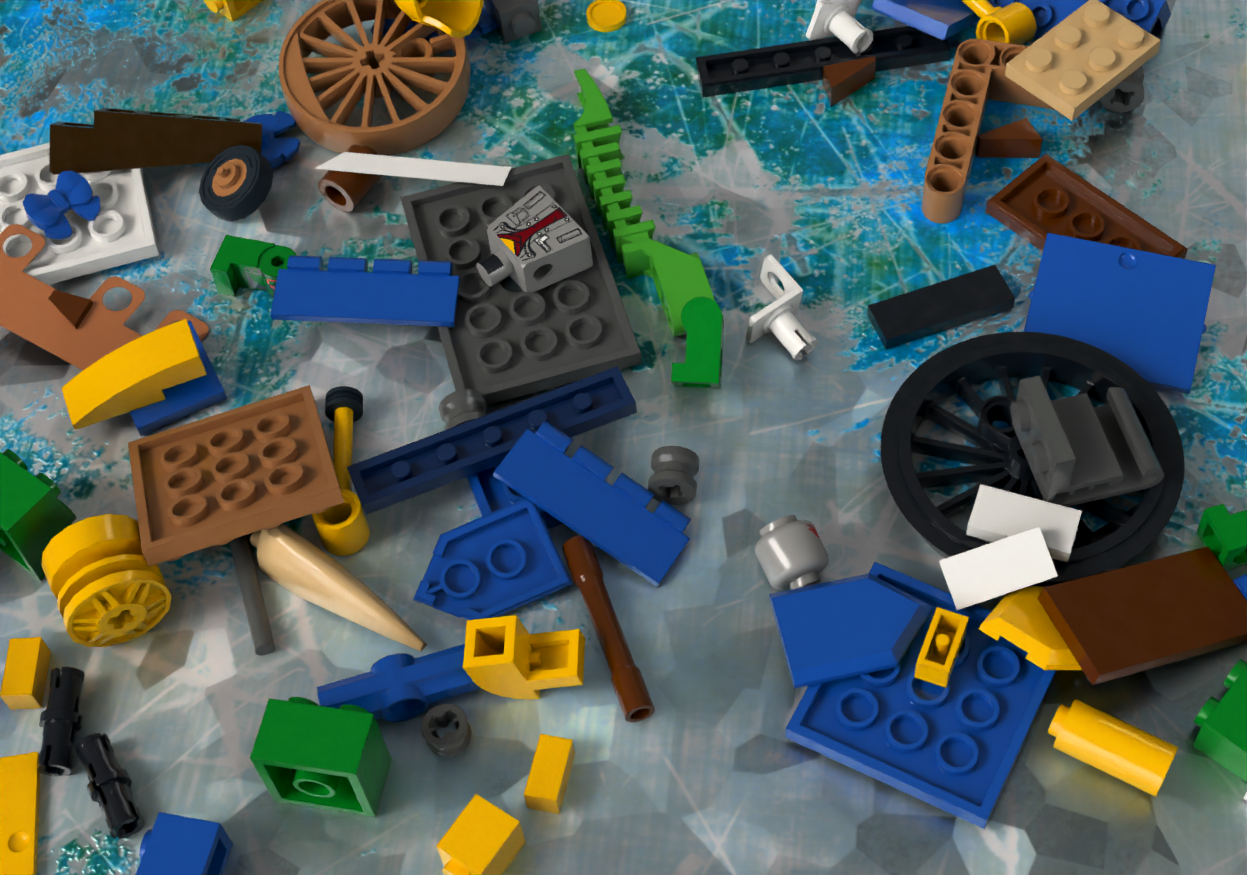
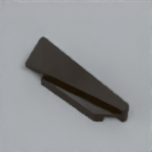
(145, 140)

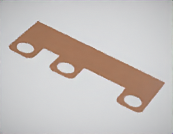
(35, 318)

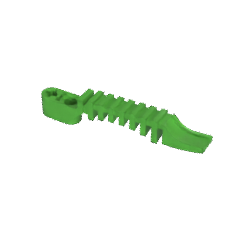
(674, 273)

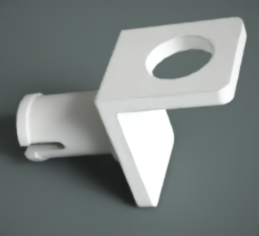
(838, 19)
(779, 315)

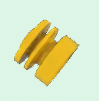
(104, 581)

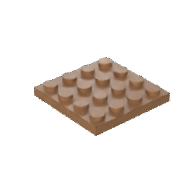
(231, 475)

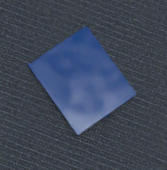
(1126, 303)

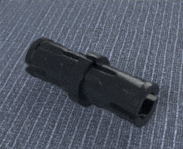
(60, 721)
(109, 785)

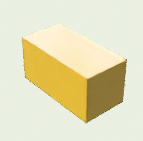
(941, 647)
(25, 673)
(549, 774)

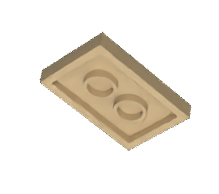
(1082, 58)

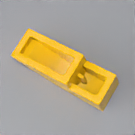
(134, 375)

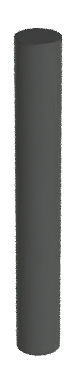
(252, 596)

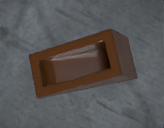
(847, 77)
(1010, 141)
(71, 306)

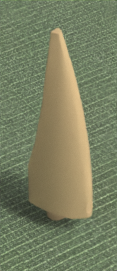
(325, 582)

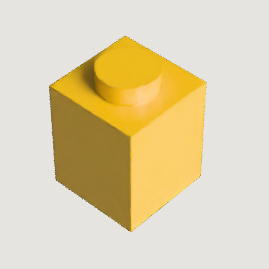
(480, 840)

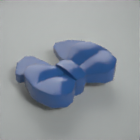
(276, 149)
(48, 210)

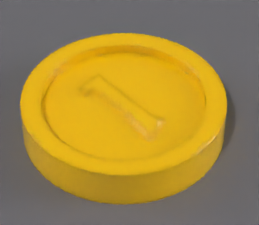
(606, 15)

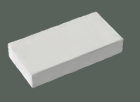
(1006, 513)
(998, 568)

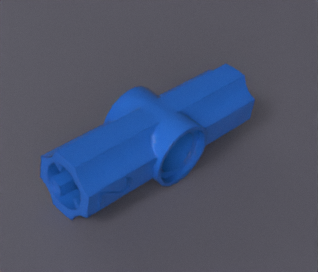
(402, 685)

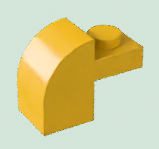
(518, 664)

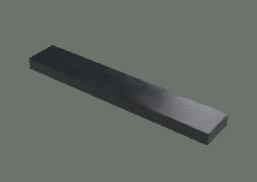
(805, 60)

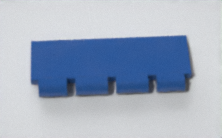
(357, 296)
(580, 498)

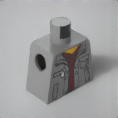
(535, 244)

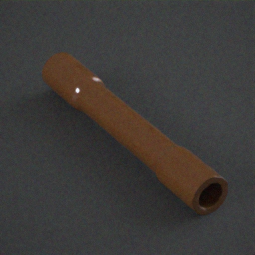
(625, 675)

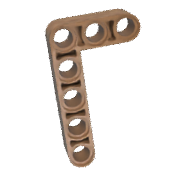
(974, 79)

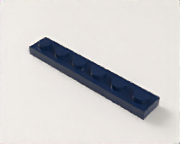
(488, 439)

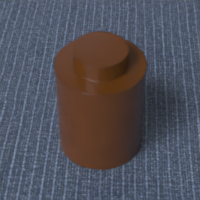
(347, 189)

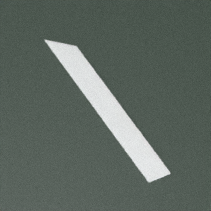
(417, 168)

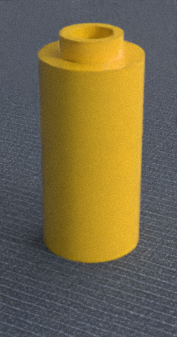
(1112, 746)

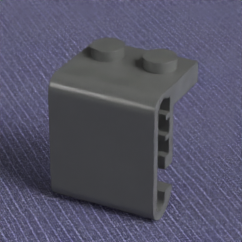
(1083, 449)

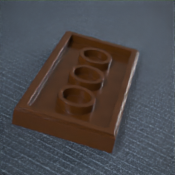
(1062, 203)
(1147, 614)

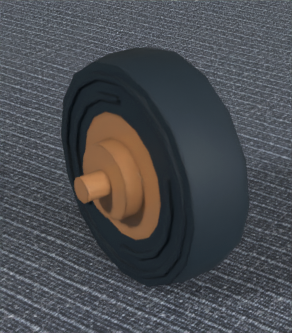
(236, 183)

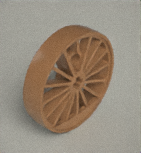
(373, 71)

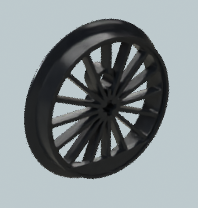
(1000, 454)

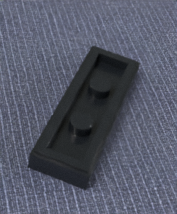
(940, 306)

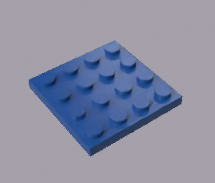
(925, 738)

